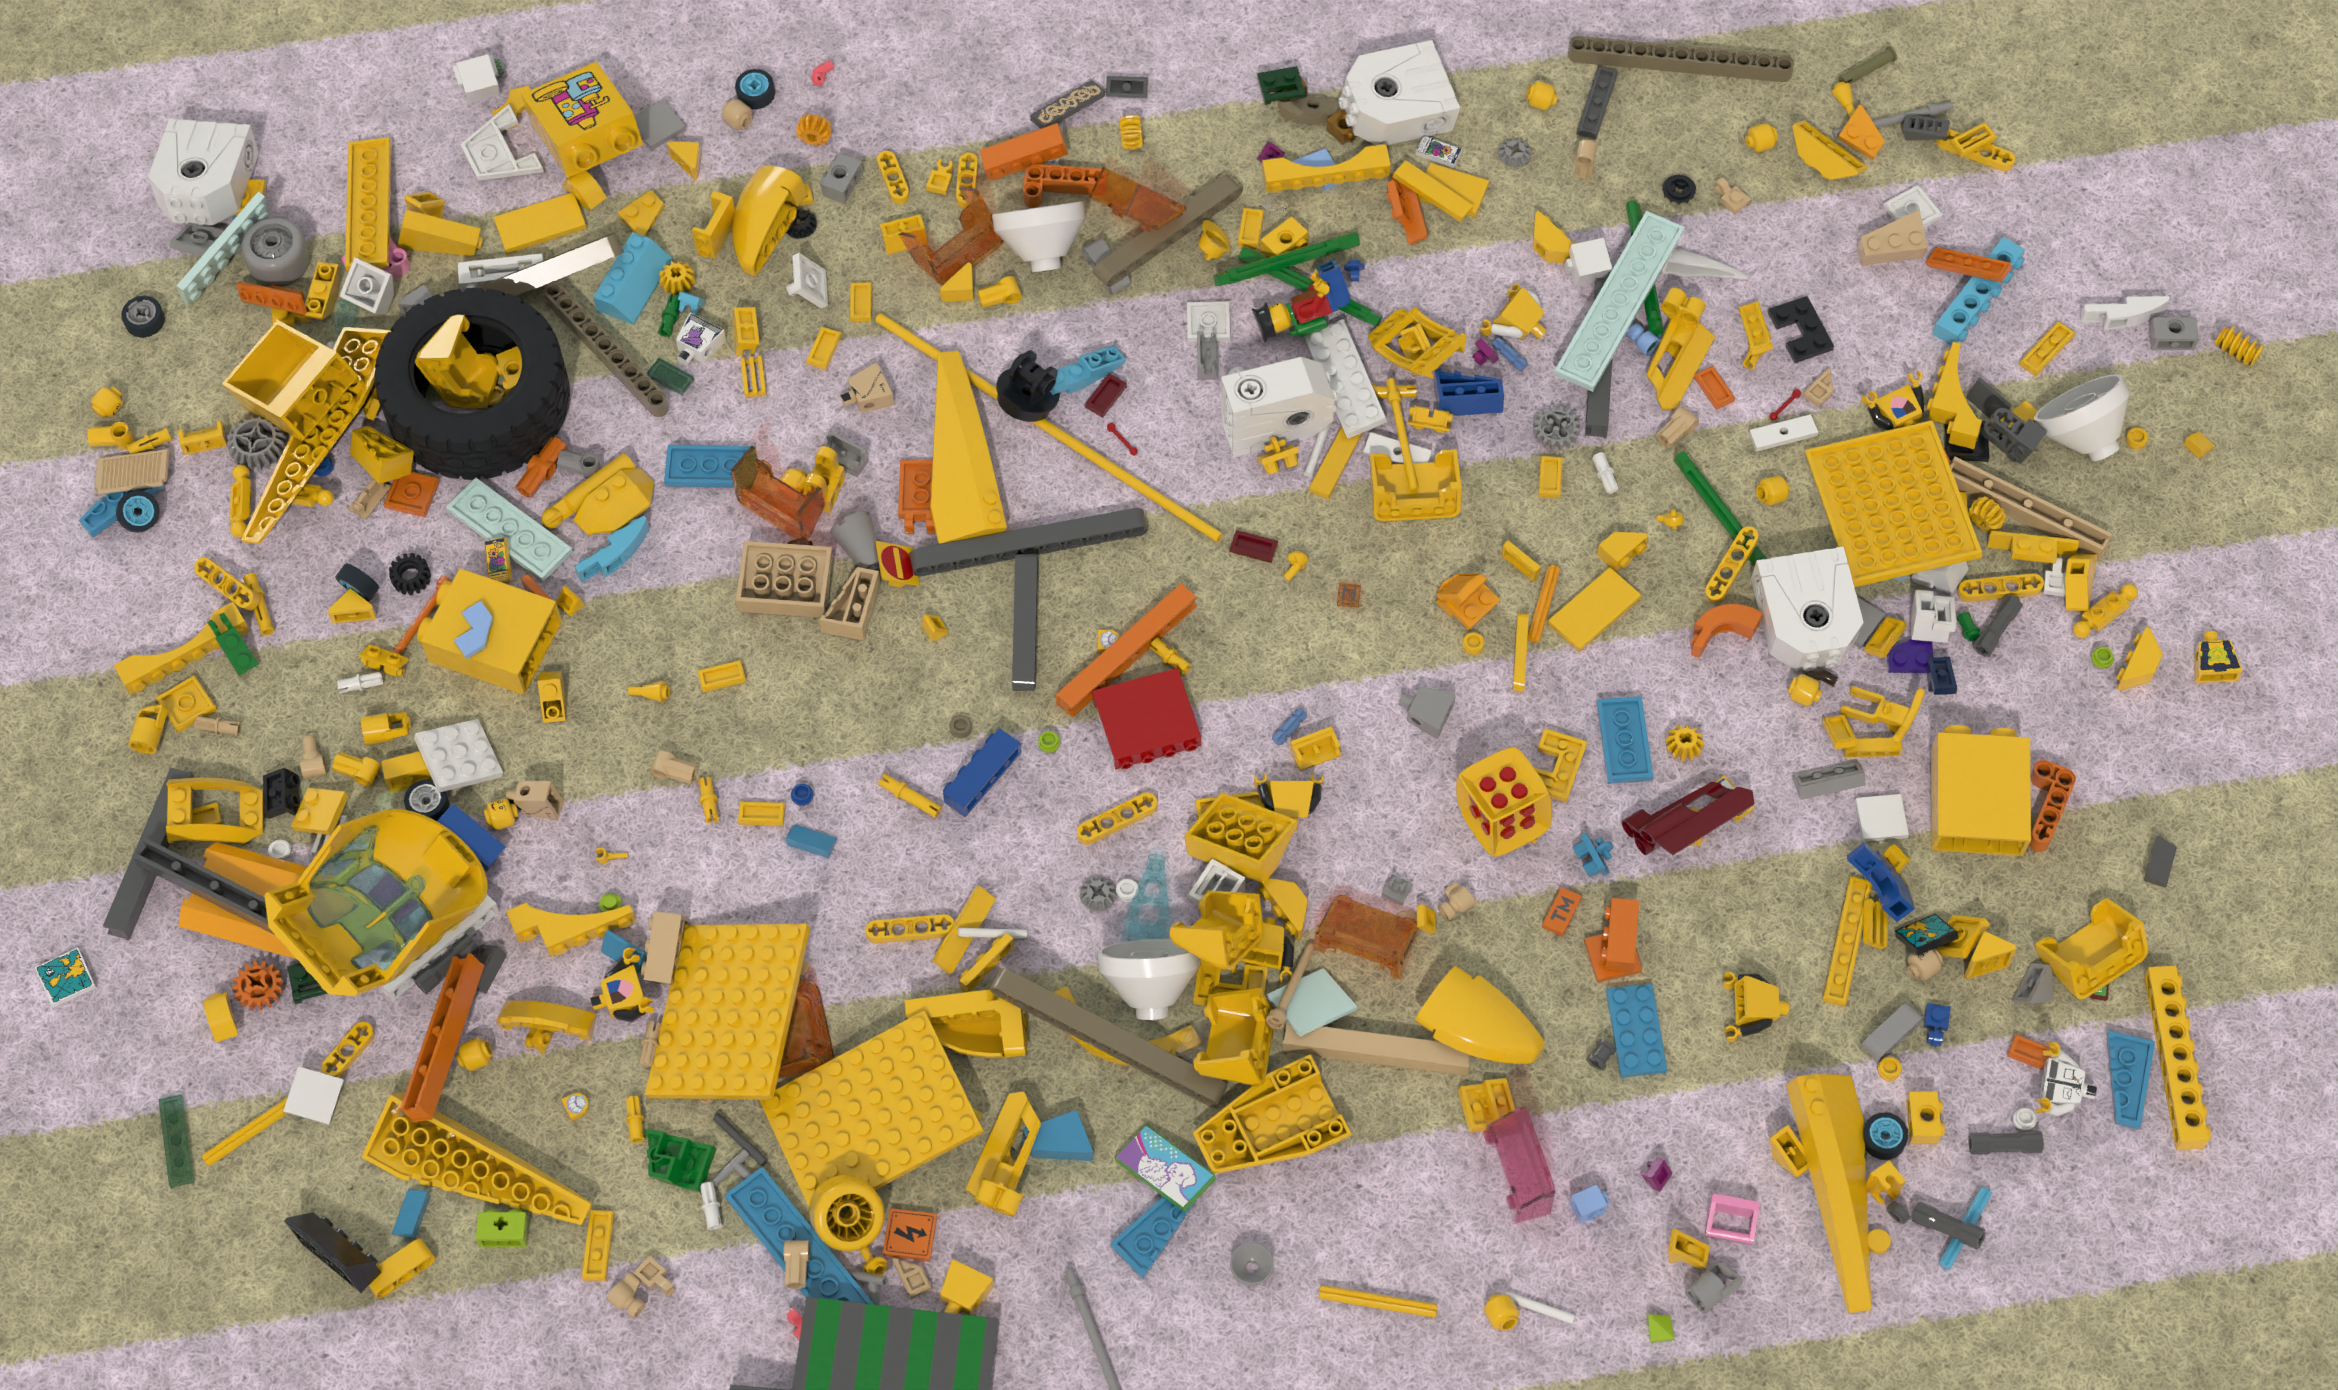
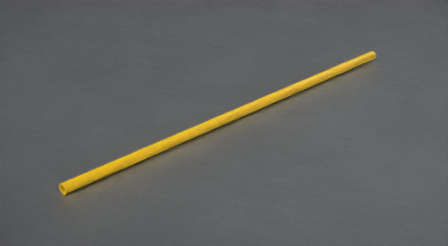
(1064, 437)

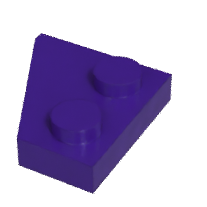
(1910, 657)

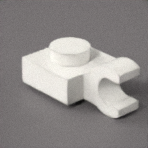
(2054, 580)

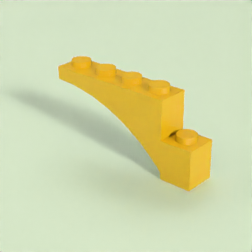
(1950, 404)
(563, 930)

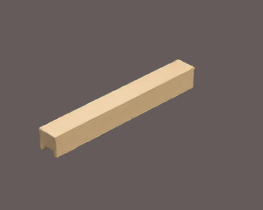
(2030, 508)
(1377, 1049)

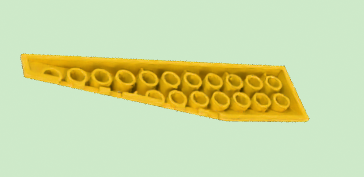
(301, 458)

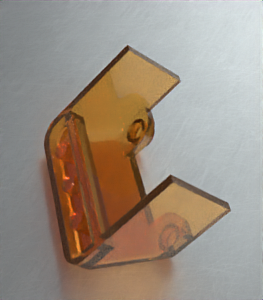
(1135, 201)
(970, 245)
(774, 499)

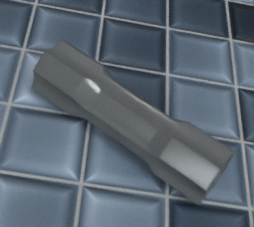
(2005, 614)
(433, 974)
(2007, 1142)
(1963, 1231)

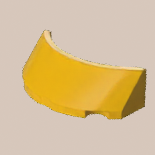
(547, 1017)

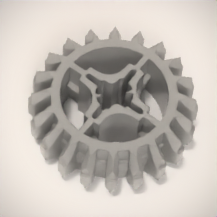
(261, 447)

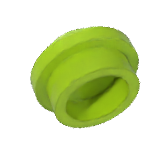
(2102, 657)
(1049, 741)
(610, 902)

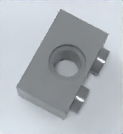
(841, 188)
(2185, 333)

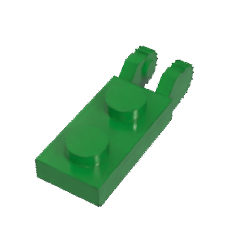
(233, 646)

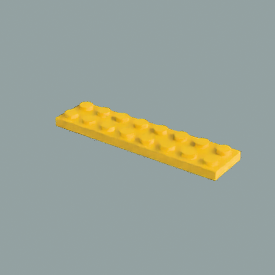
(368, 202)

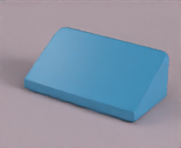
(811, 841)
(615, 945)
(411, 1214)

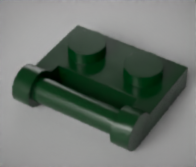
(1278, 81)
(301, 978)

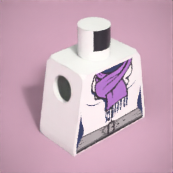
(698, 339)

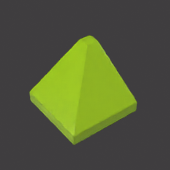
(1660, 1328)

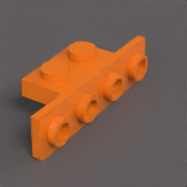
(1407, 210)
(273, 297)

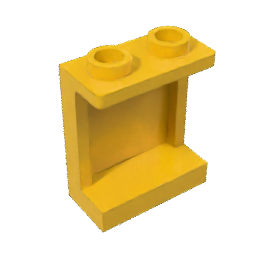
(710, 241)

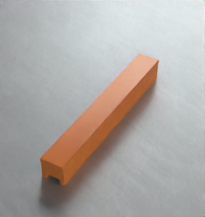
(1126, 650)
(442, 1038)

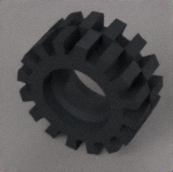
(409, 563)

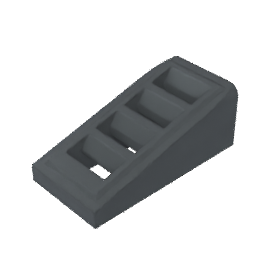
(1920, 121)

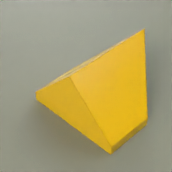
(425, 203)

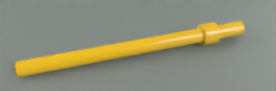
(1394, 400)

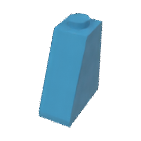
(1061, 1139)

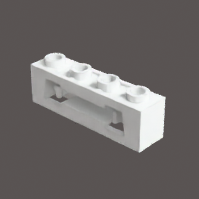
(492, 270)

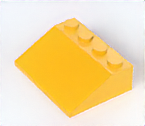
(1241, 837)

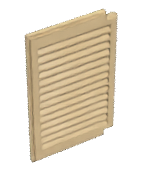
(131, 471)

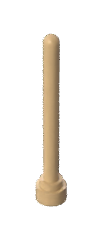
(1277, 1016)

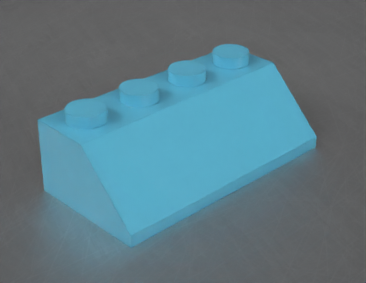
(631, 279)

